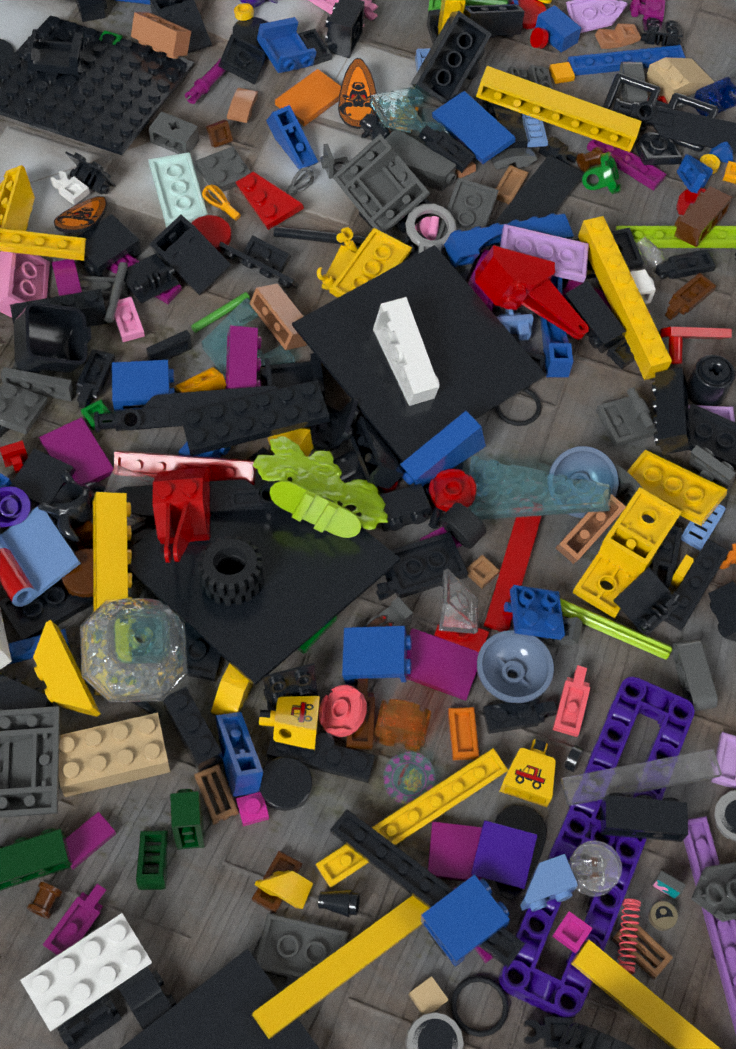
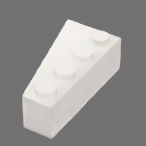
(405, 351)

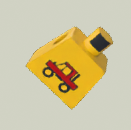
(293, 720)
(531, 775)

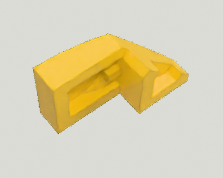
(287, 886)

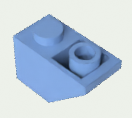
(550, 881)

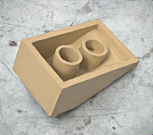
(677, 76)

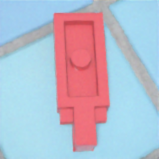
(572, 703)

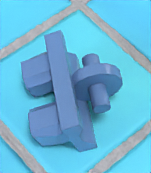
(517, 323)

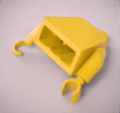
(341, 259)

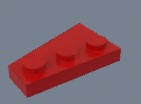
(267, 200)

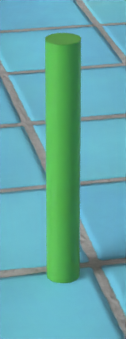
(220, 312)

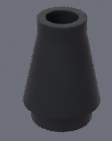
(341, 902)

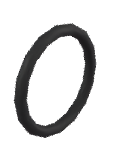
(522, 423)
(454, 1009)

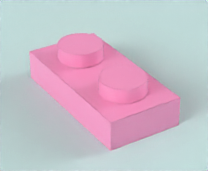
(128, 320)

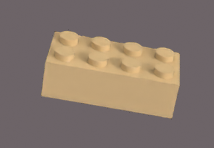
(111, 755)

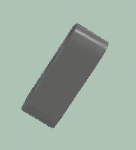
(631, 93)
(694, 674)

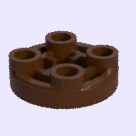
(80, 580)

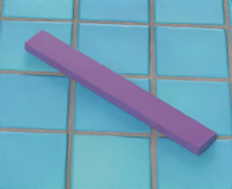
(722, 935)

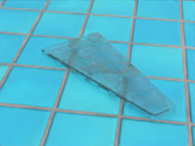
(526, 491)

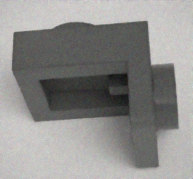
(572, 630)

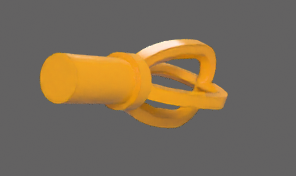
(225, 206)

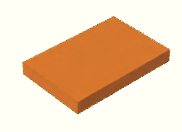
(310, 96)

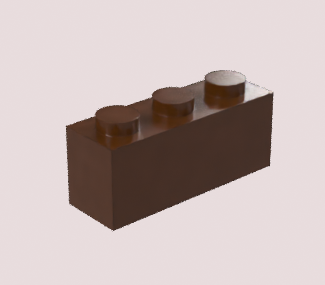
(702, 216)

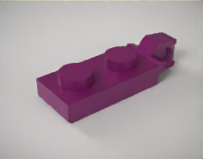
(75, 921)

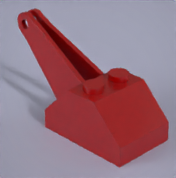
(524, 280)
(181, 509)

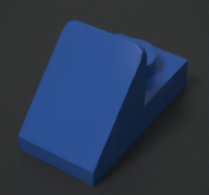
(694, 173)

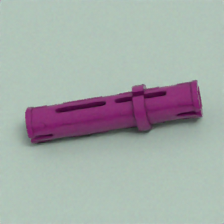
(203, 84)

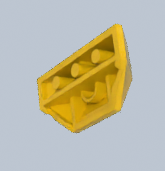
(15, 199)
(61, 673)

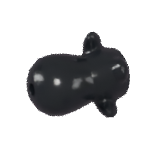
(373, 127)

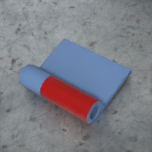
(33, 557)

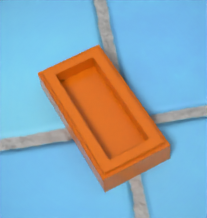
(463, 733)

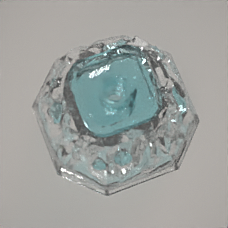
(120, 664)

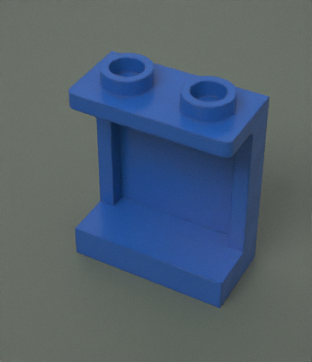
(284, 45)
(139, 381)
(376, 653)
(465, 919)

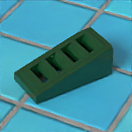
(152, 877)

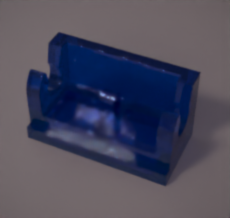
(717, 94)

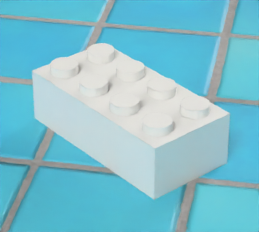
(86, 972)

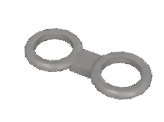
(422, 243)

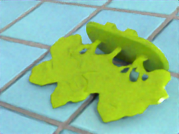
(312, 483)

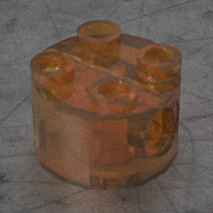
(402, 724)

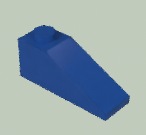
(291, 137)
(238, 754)

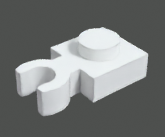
(72, 189)

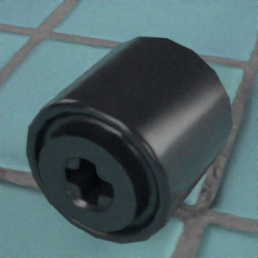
(710, 380)

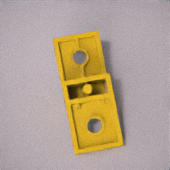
(626, 550)

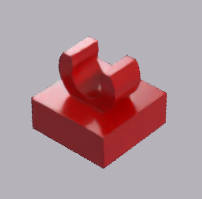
(14, 455)

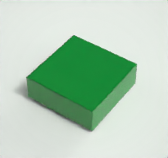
(88, 412)

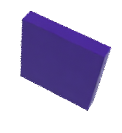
(504, 854)

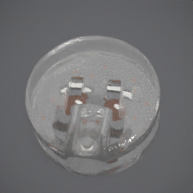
(595, 868)

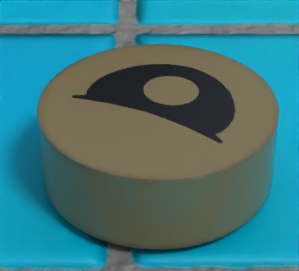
(663, 916)

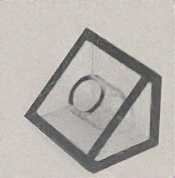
(457, 606)

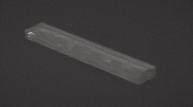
(641, 777)

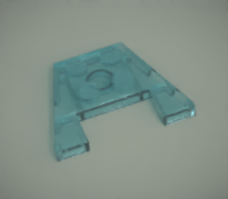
(397, 112)
(216, 342)

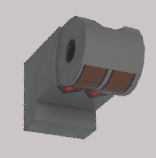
(395, 615)

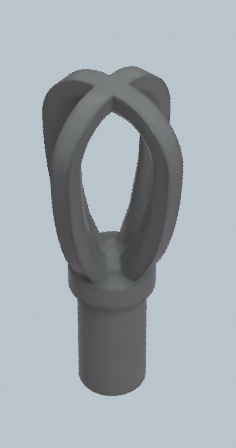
(294, 188)

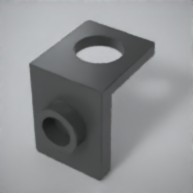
(328, 161)

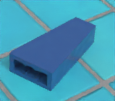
(444, 450)

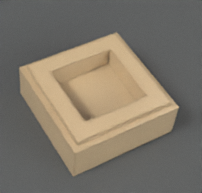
(428, 996)

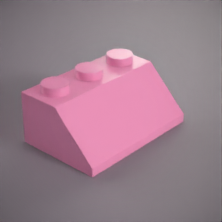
(22, 279)

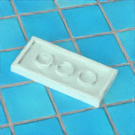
(177, 187)

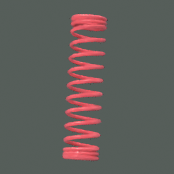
(633, 905)

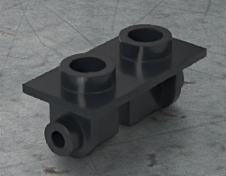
(89, 1023)

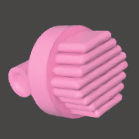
(428, 227)

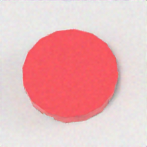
(342, 711)

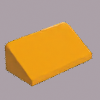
(207, 380)

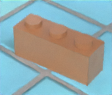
(160, 34)
(278, 314)
(588, 531)

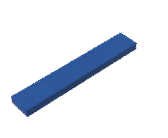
(611, 61)

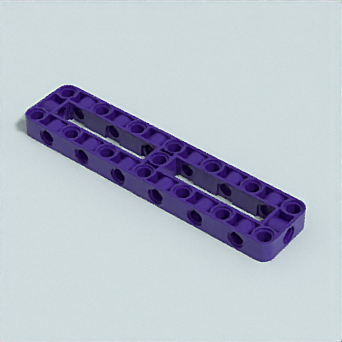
(536, 986)

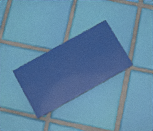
(473, 127)

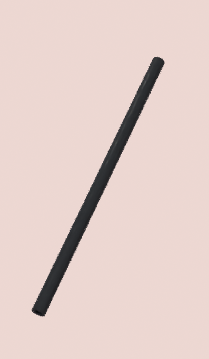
(320, 236)

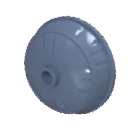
(586, 464)
(518, 655)

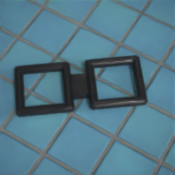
(655, 91)

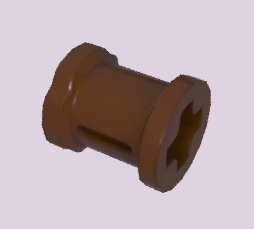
(589, 159)
(44, 900)

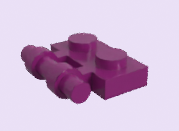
(652, 8)

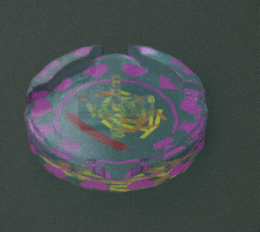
(408, 777)

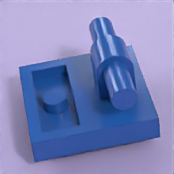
(536, 612)

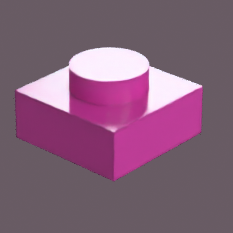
(252, 809)
(572, 932)

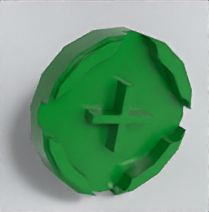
(607, 175)

